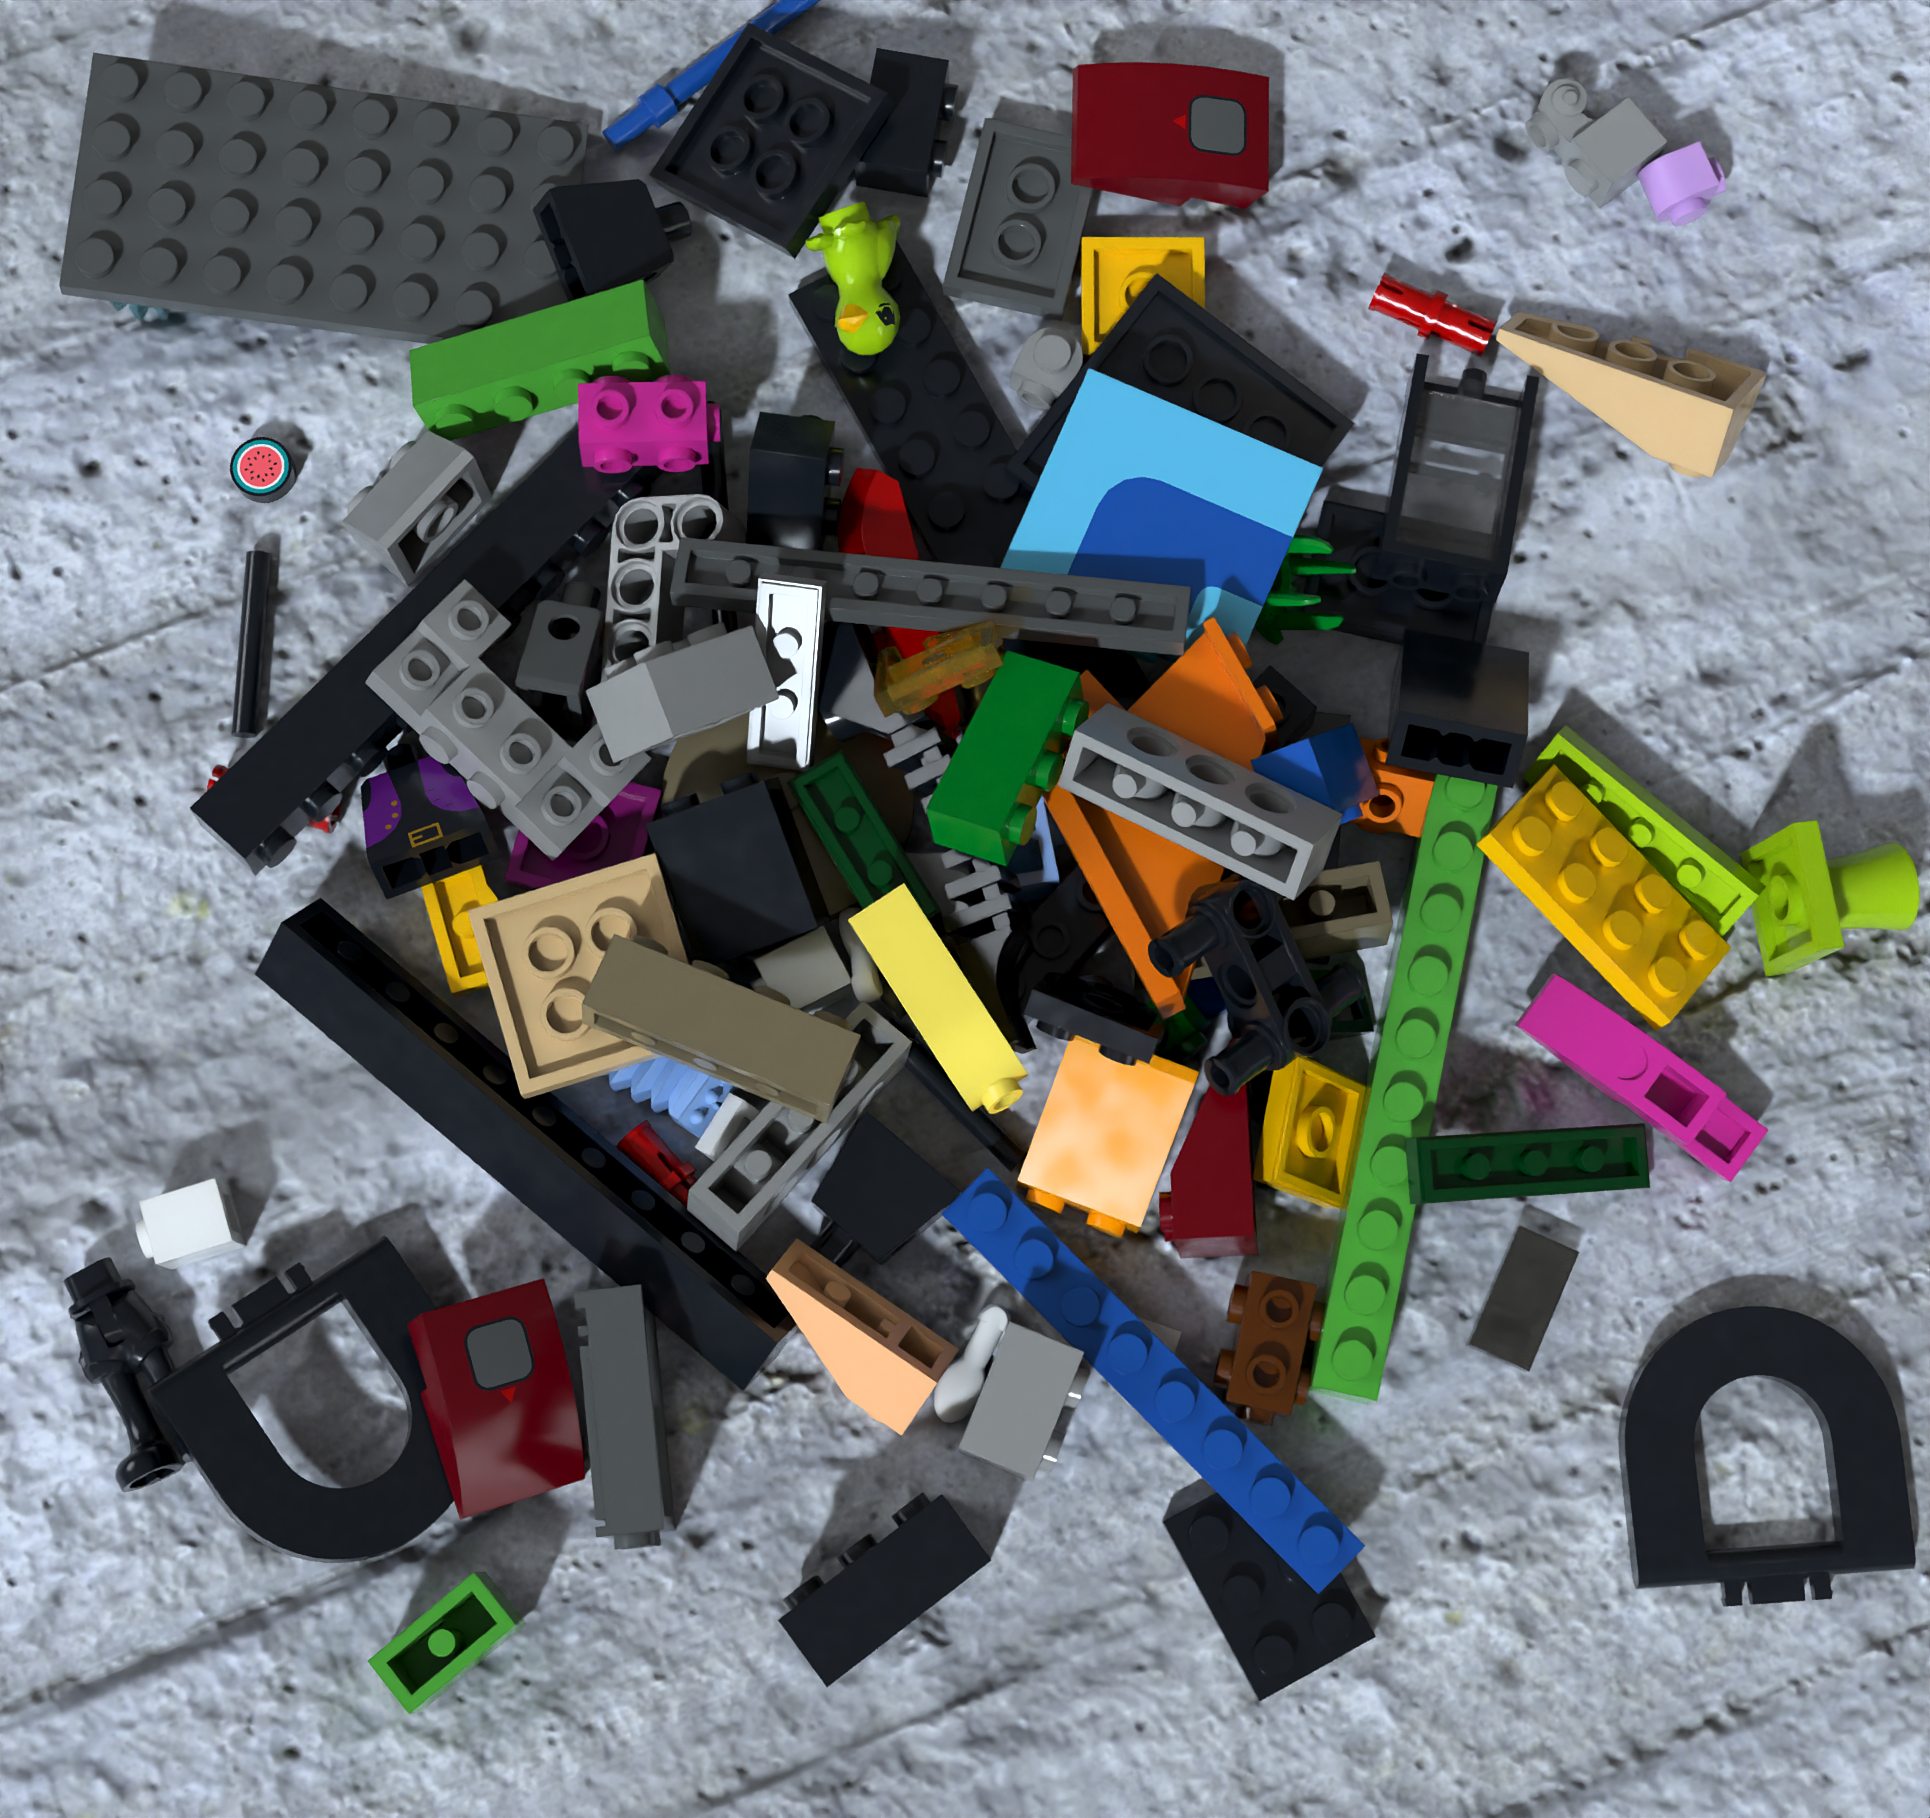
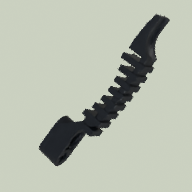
(994, 914)

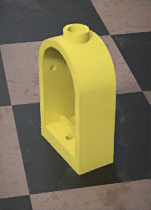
(940, 1001)

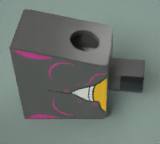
(564, 660)

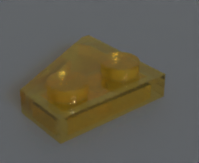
(948, 660)

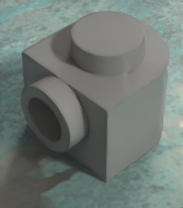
(1046, 367)

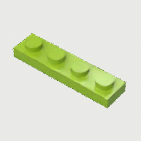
(1681, 854)

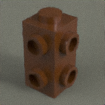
(1264, 1367)

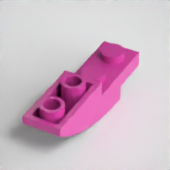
(1642, 1076)

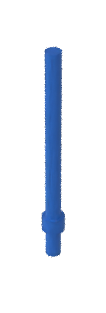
(661, 103)

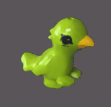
(857, 260)

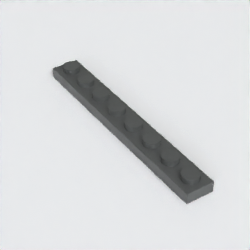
(942, 595)

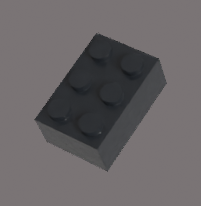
(882, 1587)

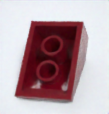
(1213, 1182)

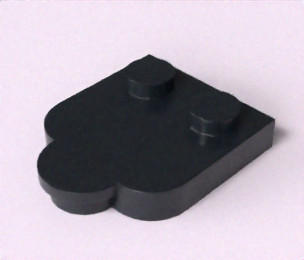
(1097, 1013)

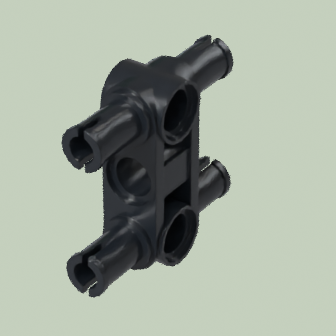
(1259, 977)

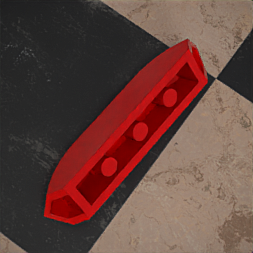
(877, 524)

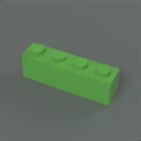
(537, 361)

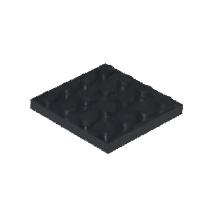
(1202, 365)

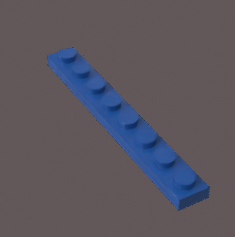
(1153, 1381)

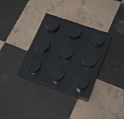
(772, 139)

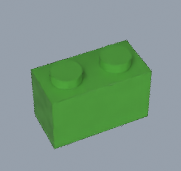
(446, 1642)

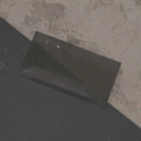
(1522, 1298)

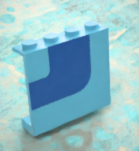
(1164, 501)

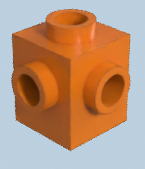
(1401, 798)

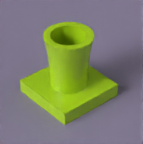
(1816, 897)

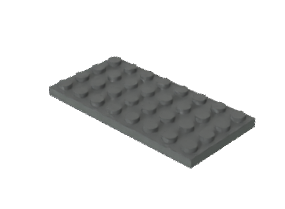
(311, 203)

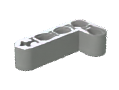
(641, 564)

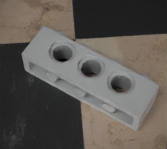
(1200, 800)
(785, 1145)

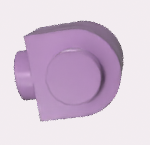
(1682, 184)

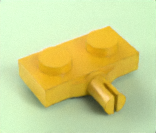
(448, 912)

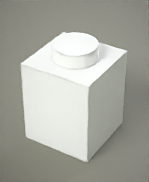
(806, 972)
(189, 1224)

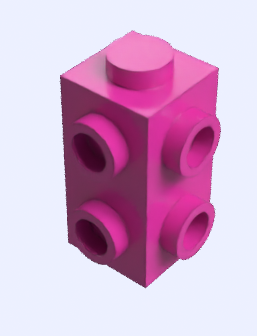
(646, 423)

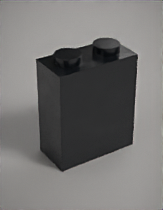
(1458, 708)
(737, 869)

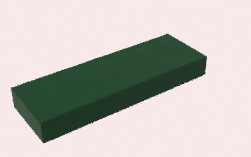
(857, 834)

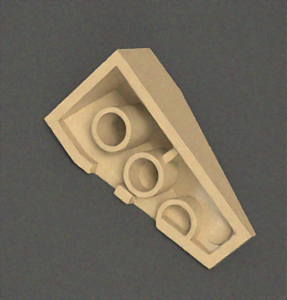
(1662, 403)

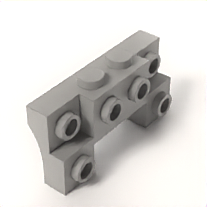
(490, 732)

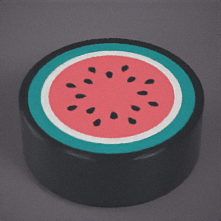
(262, 470)

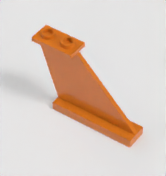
(1135, 872)

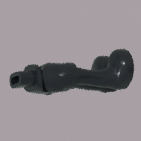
(116, 1343)

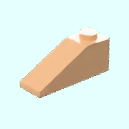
(866, 1342)

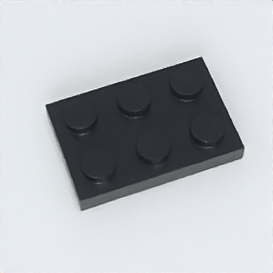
(1260, 1603)

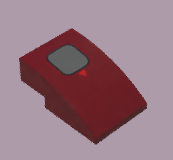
(1171, 132)
(499, 1397)

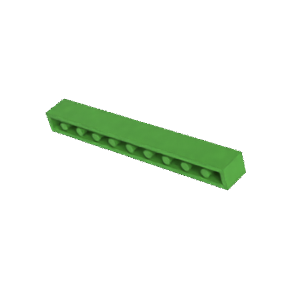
(1400, 1090)

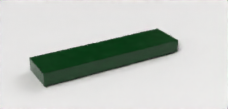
(1526, 1163)

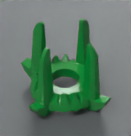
(1282, 594)

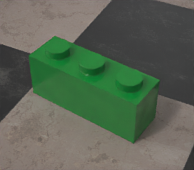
(1007, 759)

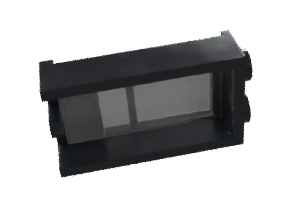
(1455, 486)

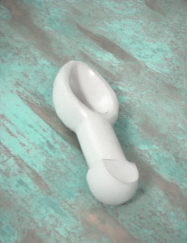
(864, 969)
(965, 1376)

